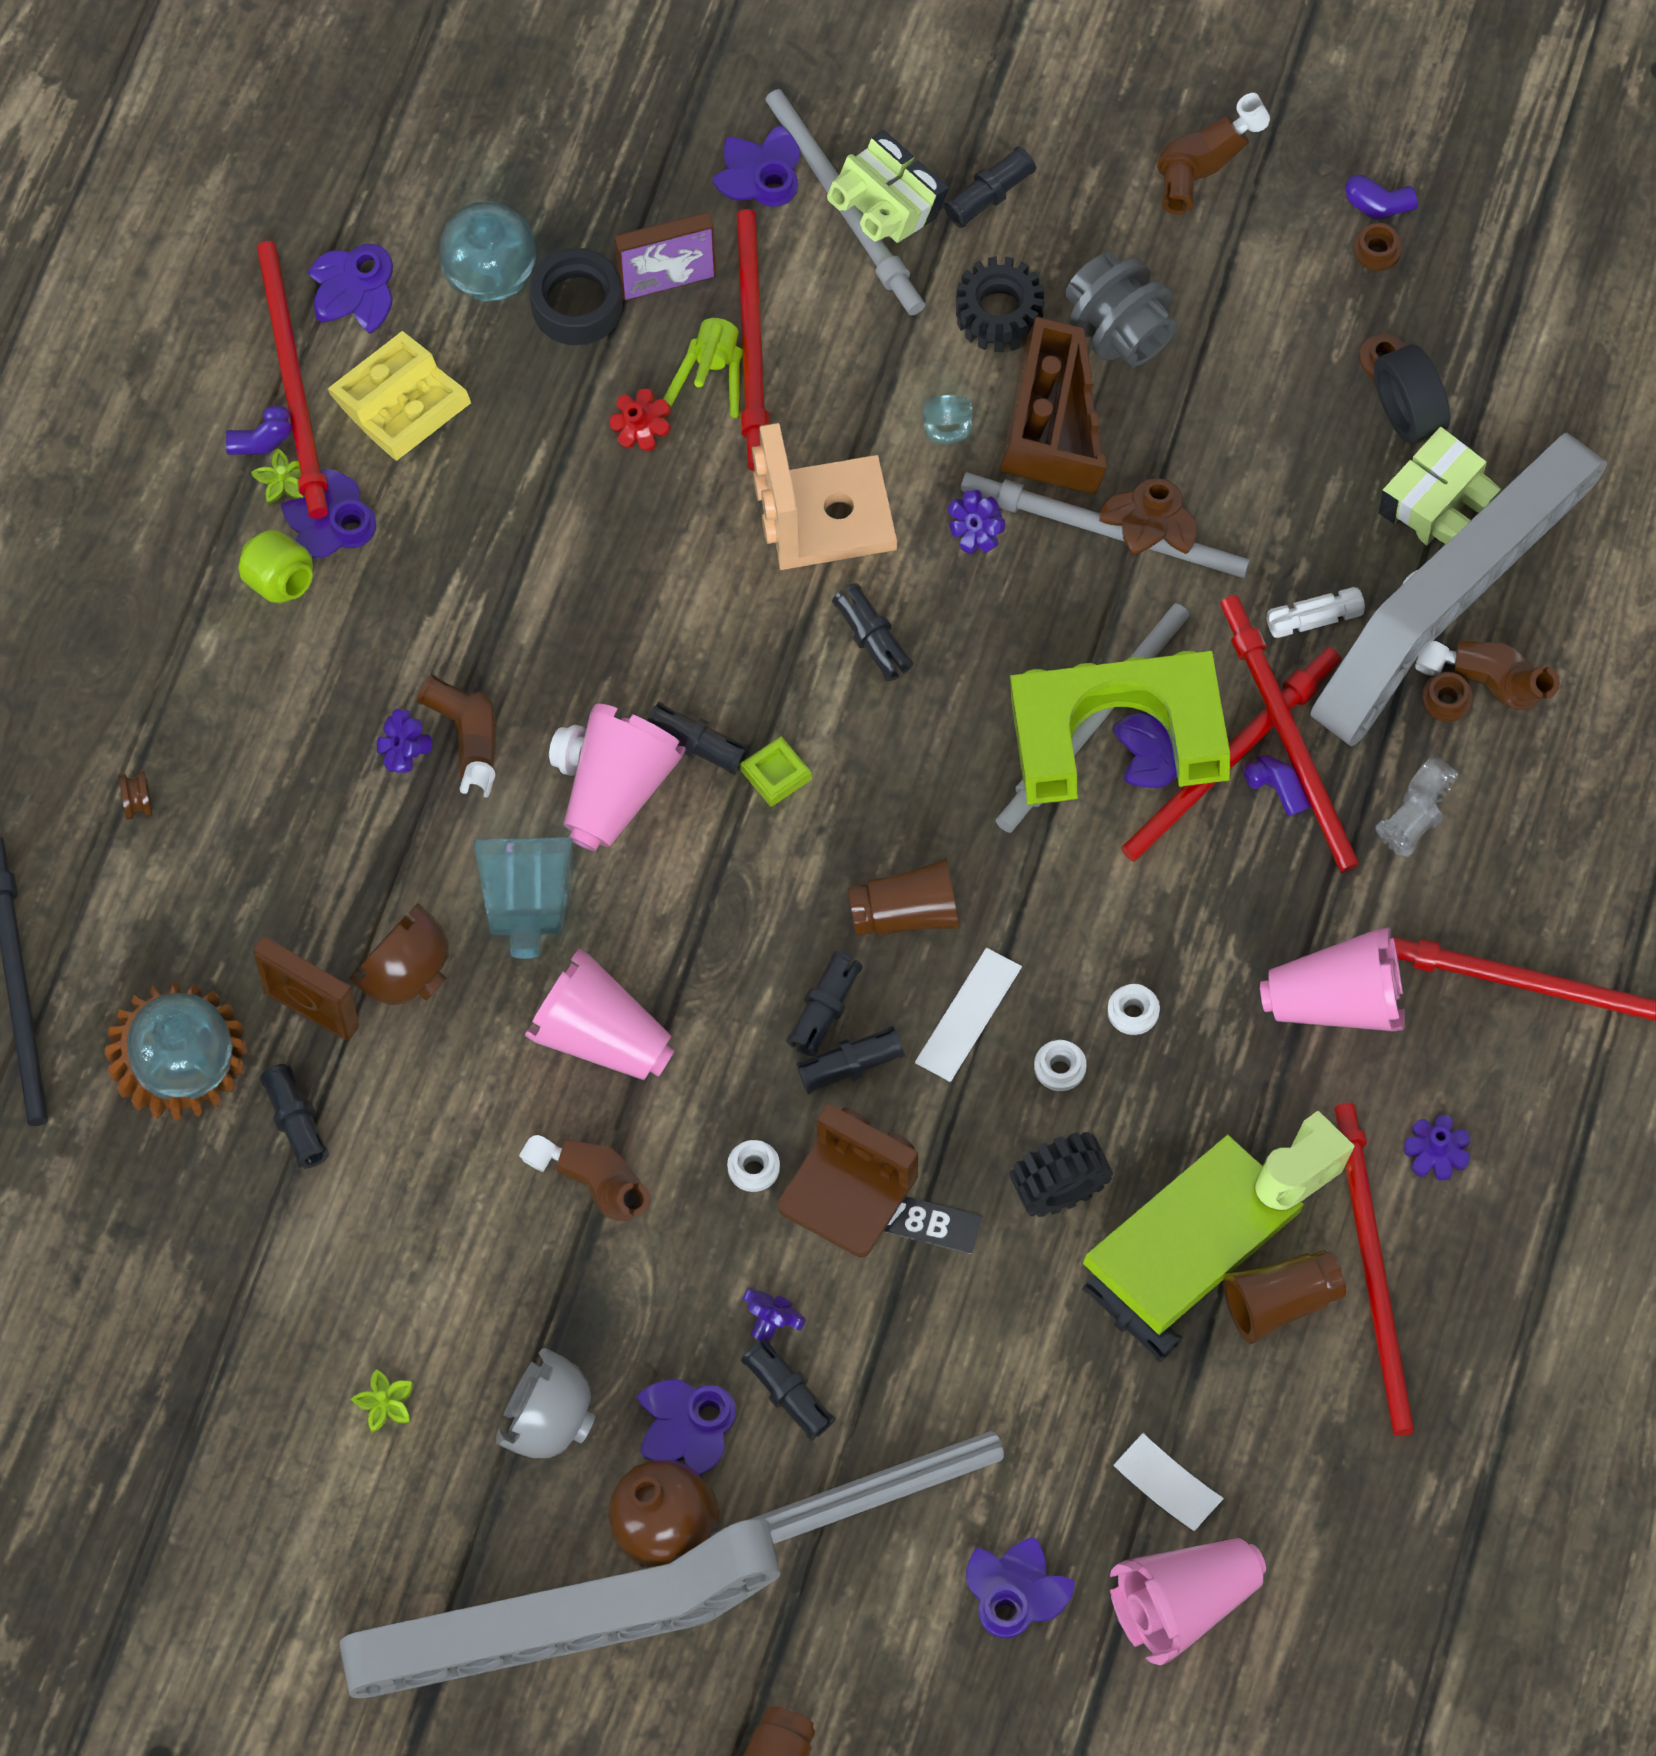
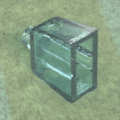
(525, 888)

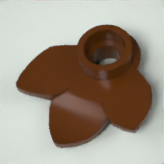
(1149, 519)

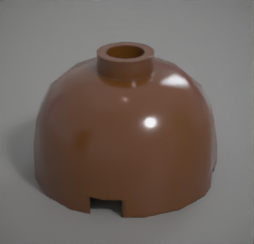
(405, 961)
(661, 1512)

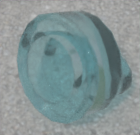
(947, 411)

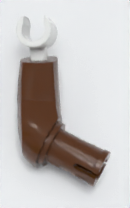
(1206, 152)
(1496, 666)
(475, 729)
(608, 1177)

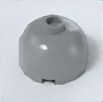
(548, 1409)

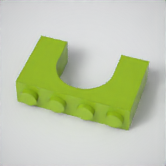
(1173, 689)

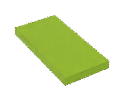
(1188, 1236)

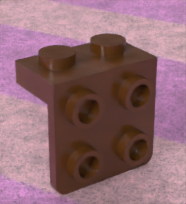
(850, 1181)

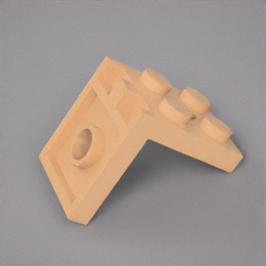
(797, 503)

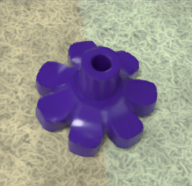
(977, 520)
(402, 741)
(1437, 1148)
(771, 1313)

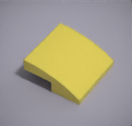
(399, 395)

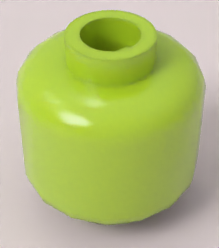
(276, 566)

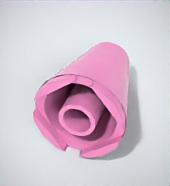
(616, 774)
(1340, 986)
(600, 1022)
(1183, 1593)

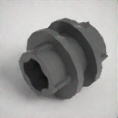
(1121, 309)

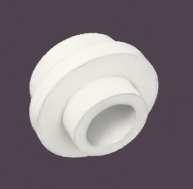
(566, 748)
(1133, 996)
(1060, 1051)
(748, 1152)

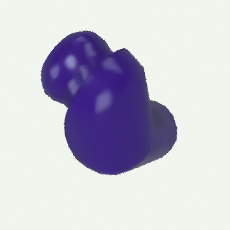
(1377, 201)
(1280, 777)

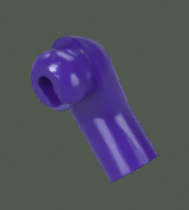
(264, 437)

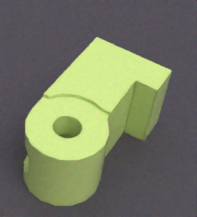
(1310, 1163)

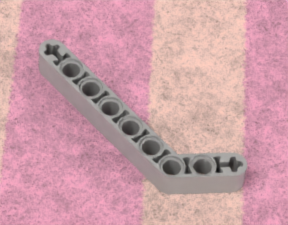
(1452, 583)
(564, 1619)

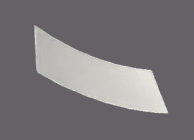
(1167, 1483)

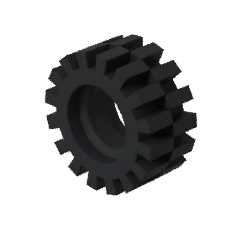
(994, 280)
(1061, 1174)

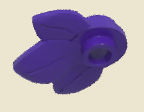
(756, 166)
(350, 291)
(327, 535)
(1153, 749)
(680, 1429)
(1018, 1582)

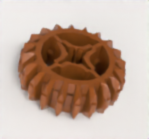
(130, 1086)

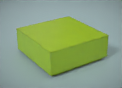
(776, 771)

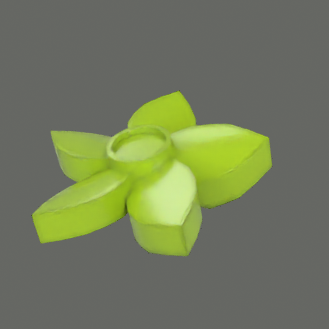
(280, 478)
(384, 1401)

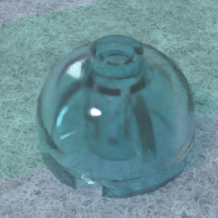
(487, 251)
(179, 1046)

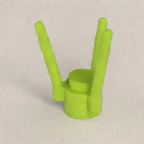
(713, 350)

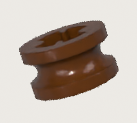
(135, 795)

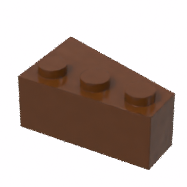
(1053, 412)

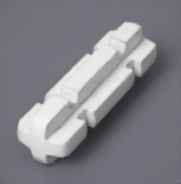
(1315, 612)

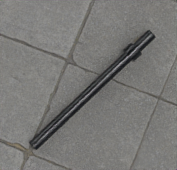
(19, 998)

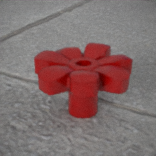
(641, 420)

